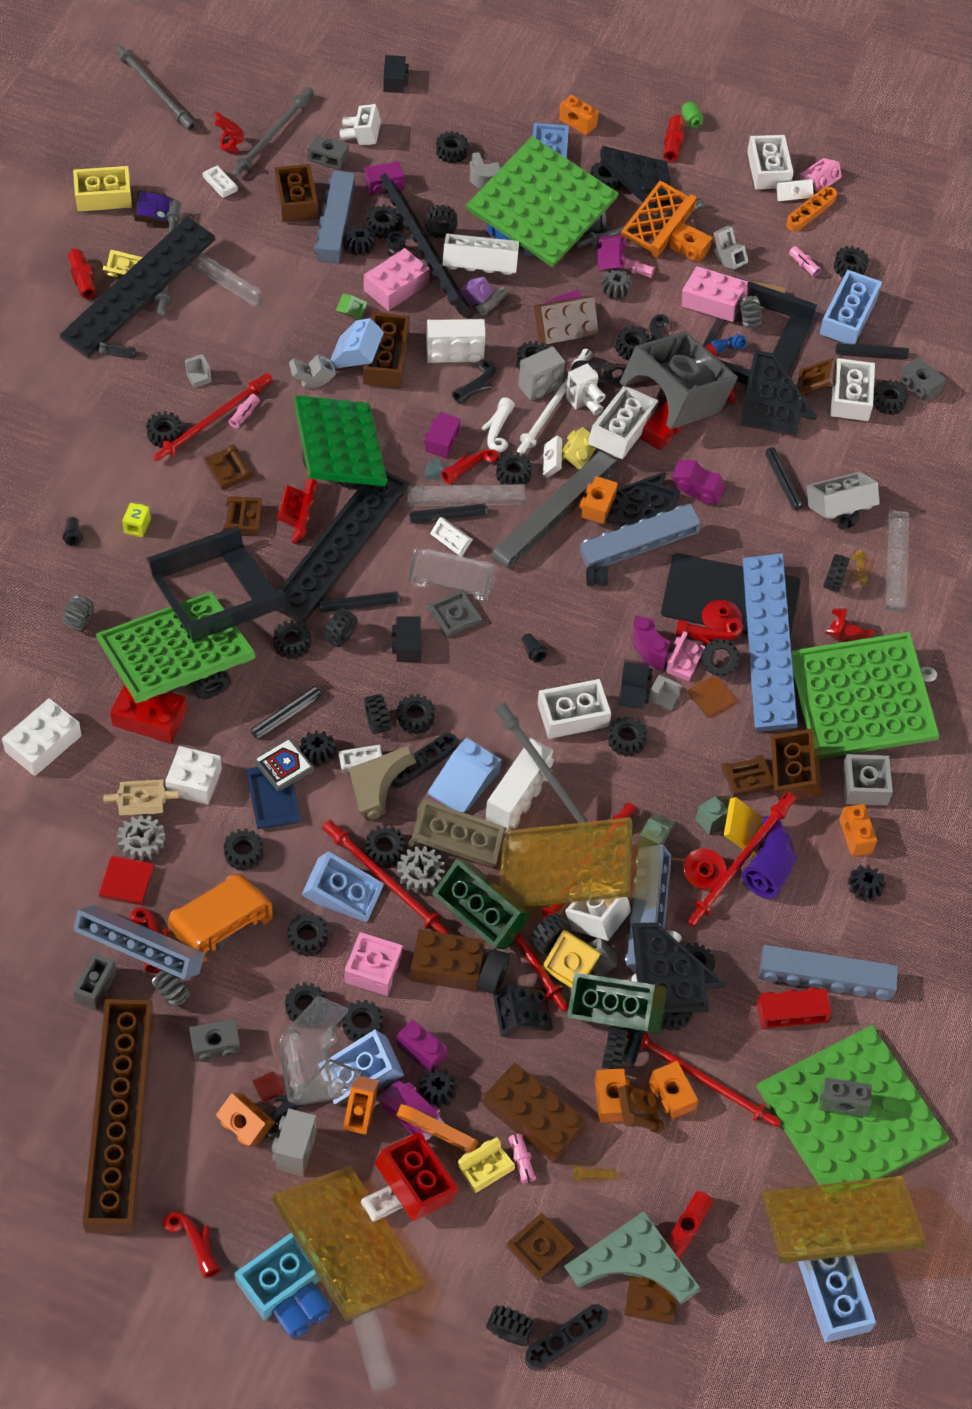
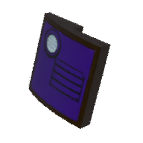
(152, 208)

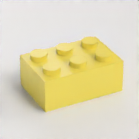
(102, 188)

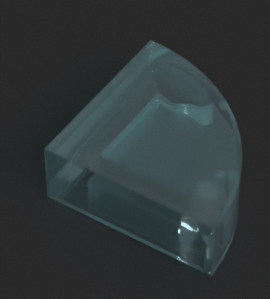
(433, 469)

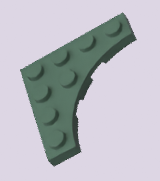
(636, 1251)

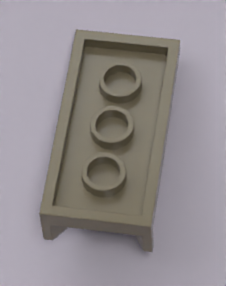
(457, 833)

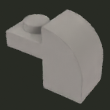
(480, 172)
(727, 251)
(315, 373)

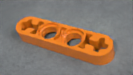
(814, 211)
(437, 1128)

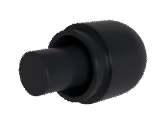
(848, 520)

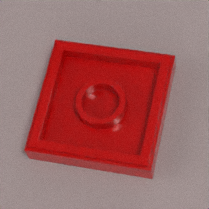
(126, 880)

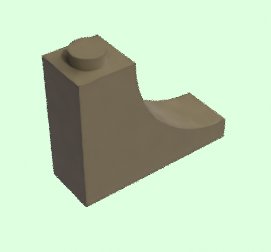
(374, 778)

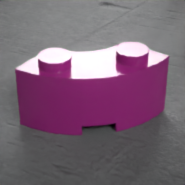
(612, 252)
(698, 482)
(649, 643)
(407, 1095)

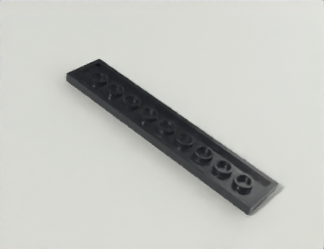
(425, 247)
(137, 287)
(339, 546)

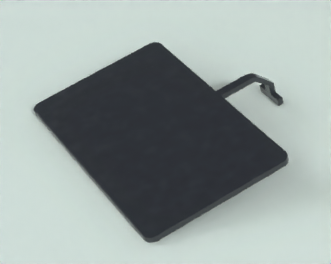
(699, 581)

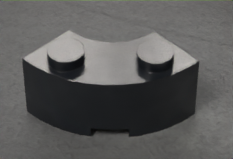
(634, 684)

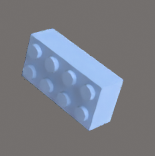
(850, 307)
(837, 1297)

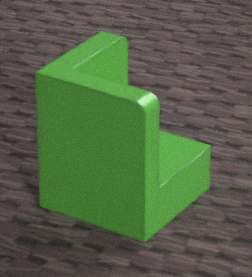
(351, 306)

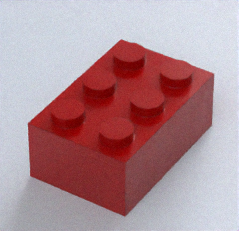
(154, 718)
(416, 1176)

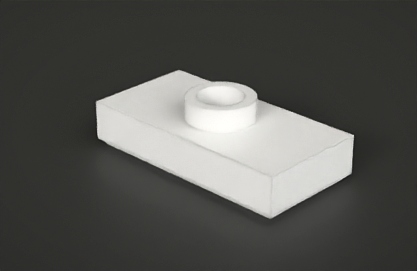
(220, 181)
(794, 190)
(552, 456)
(451, 536)
(356, 756)
(381, 1203)

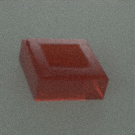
(267, 1086)

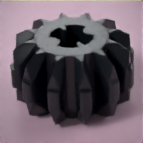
(359, 240)
(317, 747)
(866, 883)
(446, 1085)

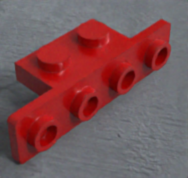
(295, 508)

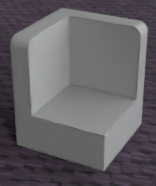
(198, 371)
(664, 692)
(608, 958)

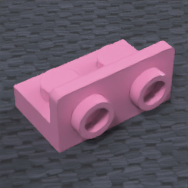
(823, 173)
(684, 657)

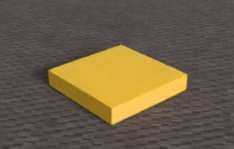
(742, 824)
(570, 956)

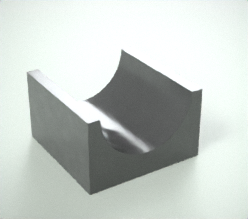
(687, 373)

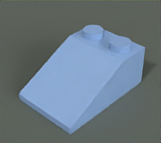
(357, 344)
(465, 776)
(342, 887)
(374, 1060)

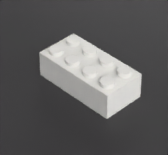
(480, 253)
(622, 422)
(518, 788)

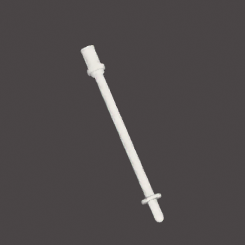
(528, 440)

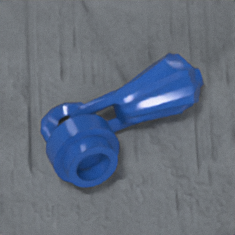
(737, 342)

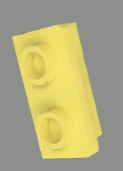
(120, 263)
(577, 449)
(485, 1165)

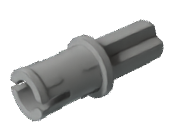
(492, 301)

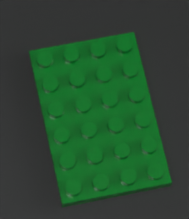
(339, 440)

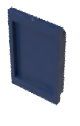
(270, 806)

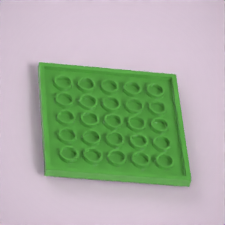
(542, 201)
(158, 655)
(863, 695)
(846, 1145)

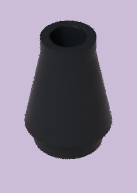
(72, 534)
(535, 649)

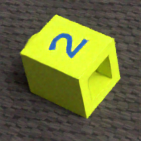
(136, 519)

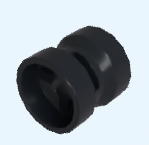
(396, 243)
(597, 576)

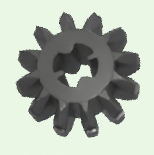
(616, 284)
(750, 312)
(78, 612)
(171, 988)

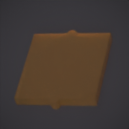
(711, 696)

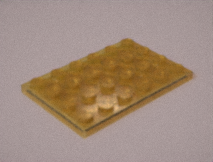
(567, 862)
(842, 1219)
(349, 1252)

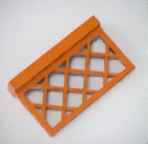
(663, 235)

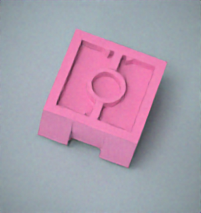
(373, 963)

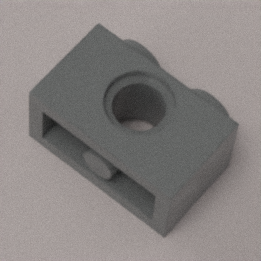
(328, 152)
(922, 379)
(95, 981)
(223, 1031)
(845, 1097)

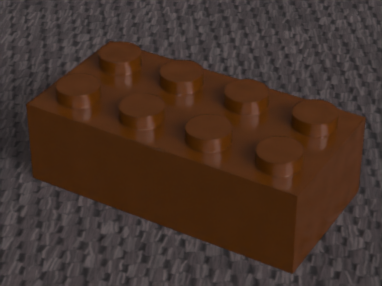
(390, 355)
(534, 1112)

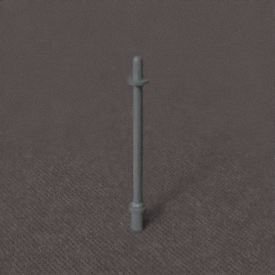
(300, 101)
(182, 116)
(173, 218)
(593, 239)
(512, 723)

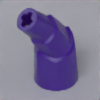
(771, 863)

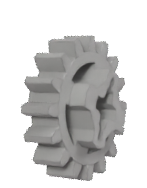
(141, 836)
(411, 873)

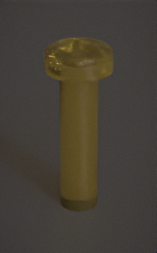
(859, 557)
(579, 1173)

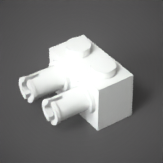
(363, 126)
(583, 389)

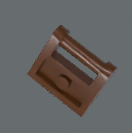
(815, 373)
(223, 471)
(249, 515)
(748, 781)
(639, 1102)

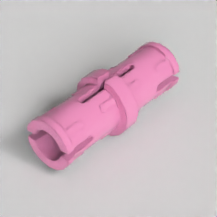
(639, 268)
(812, 268)
(244, 411)
(522, 1158)

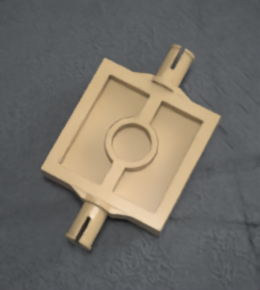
(141, 797)

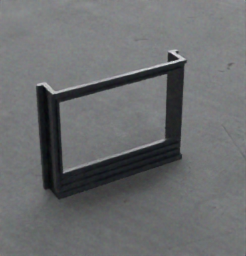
(801, 317)
(231, 548)

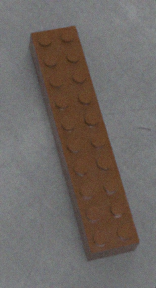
(118, 1117)

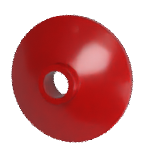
(713, 617)
(708, 861)

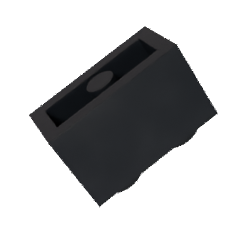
(394, 74)
(407, 639)

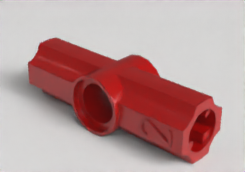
(674, 138)
(82, 274)
(693, 1214)

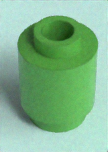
(692, 114)

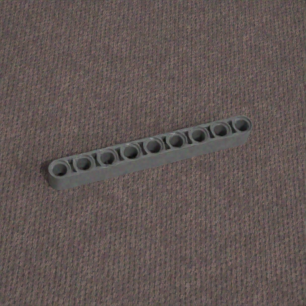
(552, 511)

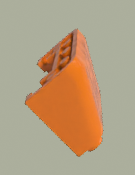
(220, 913)

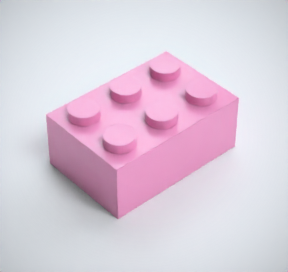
(396, 279)
(714, 293)

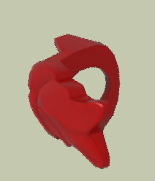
(230, 129)
(843, 630)

